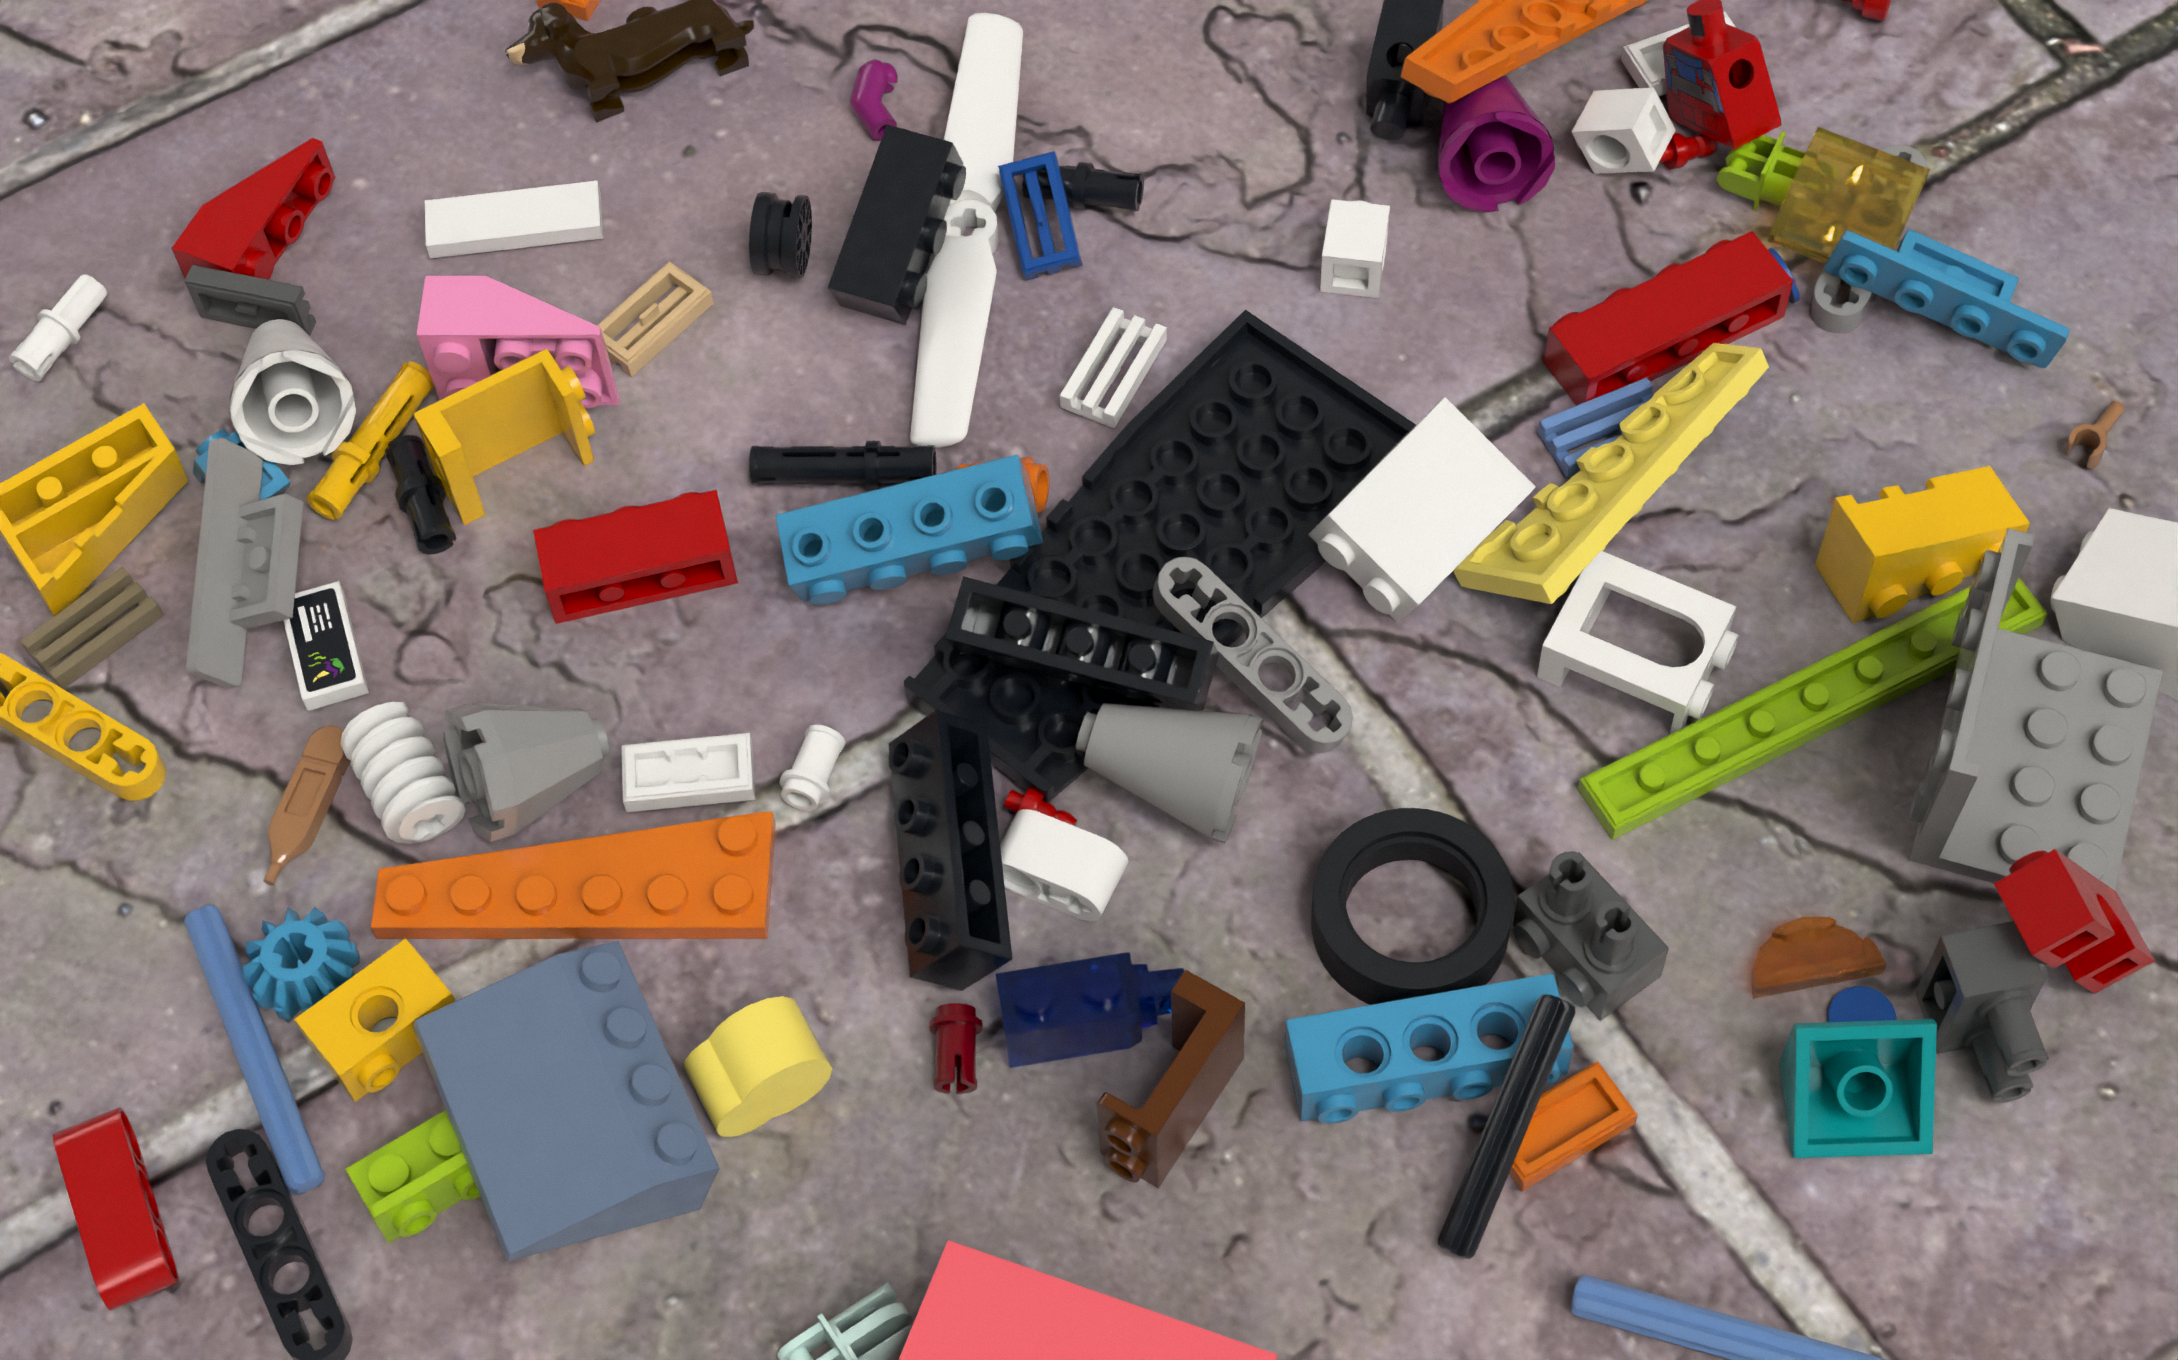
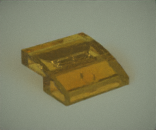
(1845, 189)

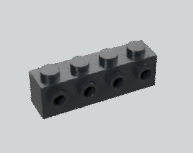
(949, 851)

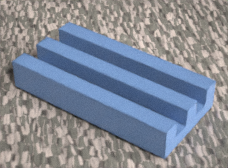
(1590, 421)

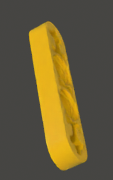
(65, 720)

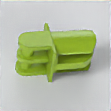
(1761, 170)

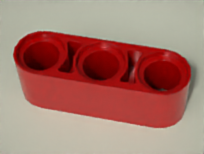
(115, 1209)

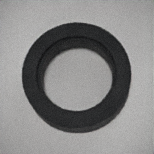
(1410, 836)

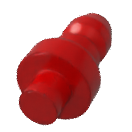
(1687, 148)
(1034, 801)

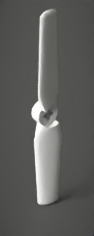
(964, 270)

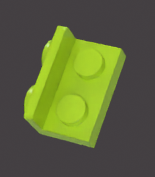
(414, 1178)

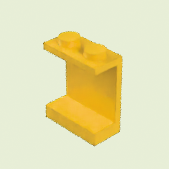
(500, 421)

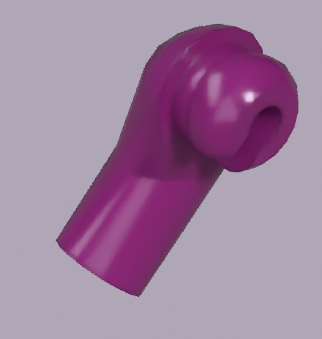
(867, 95)

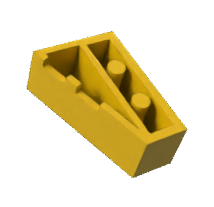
(88, 503)
(1914, 542)

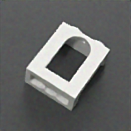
(1675, 689)

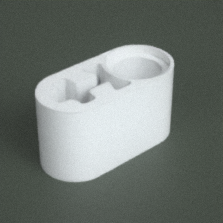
(1060, 865)

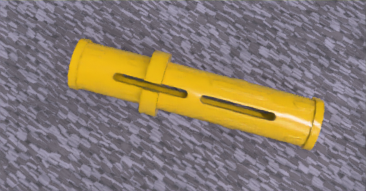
(359, 458)

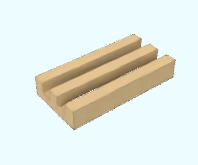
(657, 323)

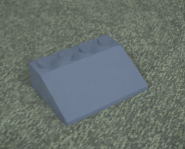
(567, 1103)

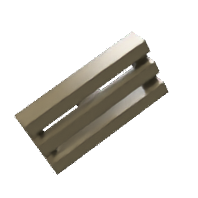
(87, 622)

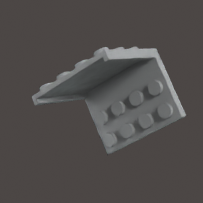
(2031, 745)

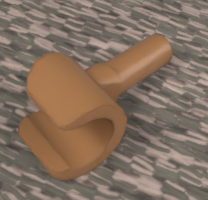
(2095, 434)

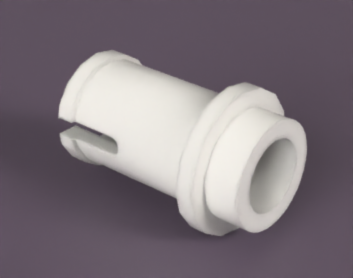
(807, 780)

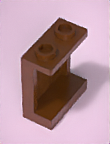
(1210, 1044)

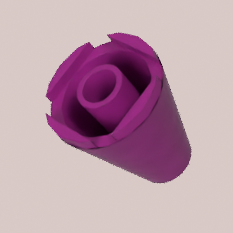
(1493, 148)

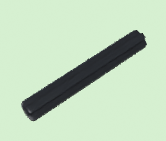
(1506, 1126)

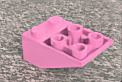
(484, 326)

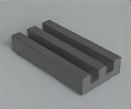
(247, 299)

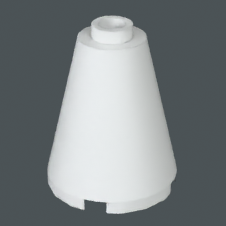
(290, 396)

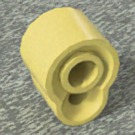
(757, 1066)

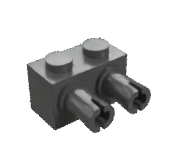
(1588, 936)
(1982, 999)

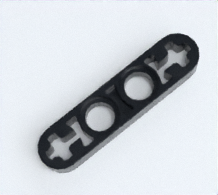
(273, 1251)

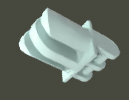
(865, 1331)

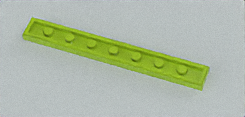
(1788, 713)

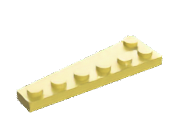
(1614, 481)

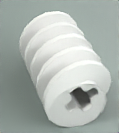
(401, 774)

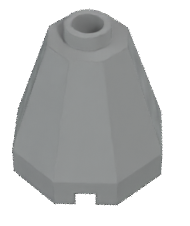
(520, 760)

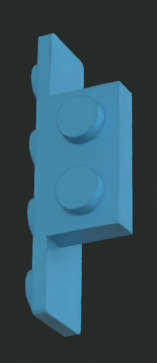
(1949, 289)

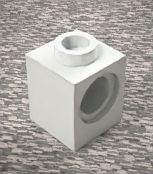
(1623, 130)
(1354, 248)

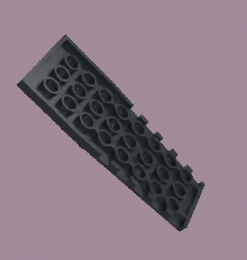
(1212, 470)

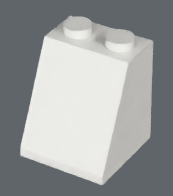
(1421, 511)
(2124, 594)

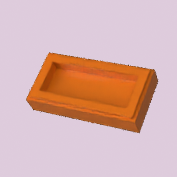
(1571, 1123)

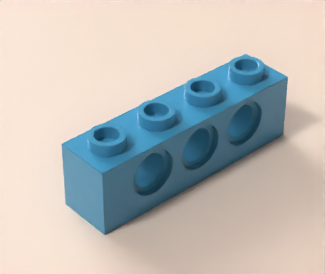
(1389, 1033)

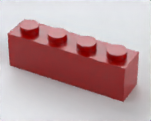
(1668, 319)

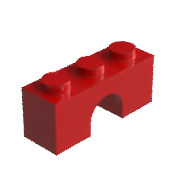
(2072, 920)

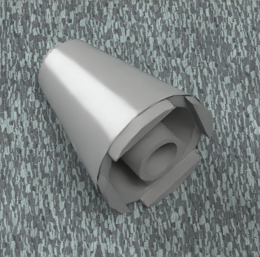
(1175, 759)

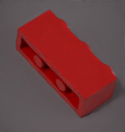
(634, 556)

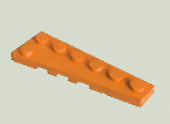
(1499, 38)
(628, 885)

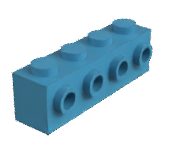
(909, 530)

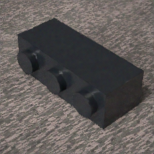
(898, 225)

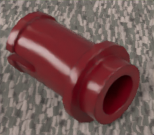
(955, 1047)

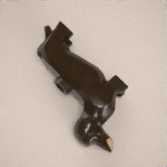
(632, 54)

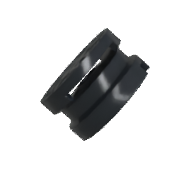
(780, 235)

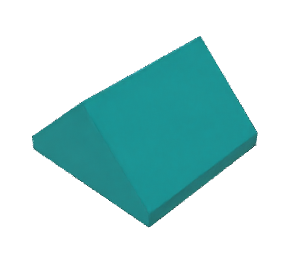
(1860, 1088)

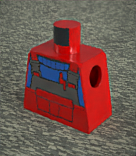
(1718, 79)

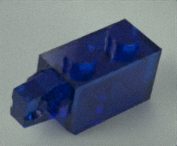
(1080, 1007)

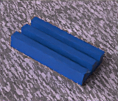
(1051, 260)

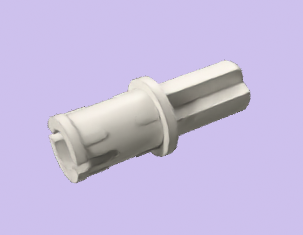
(57, 328)

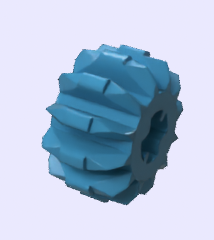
(290, 945)

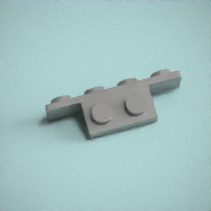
(242, 563)

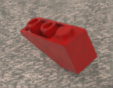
(258, 217)

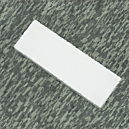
(513, 219)

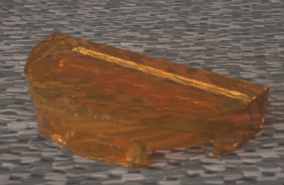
(1811, 955)

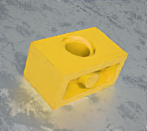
(342, 1022)

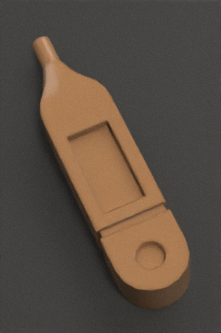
(306, 799)

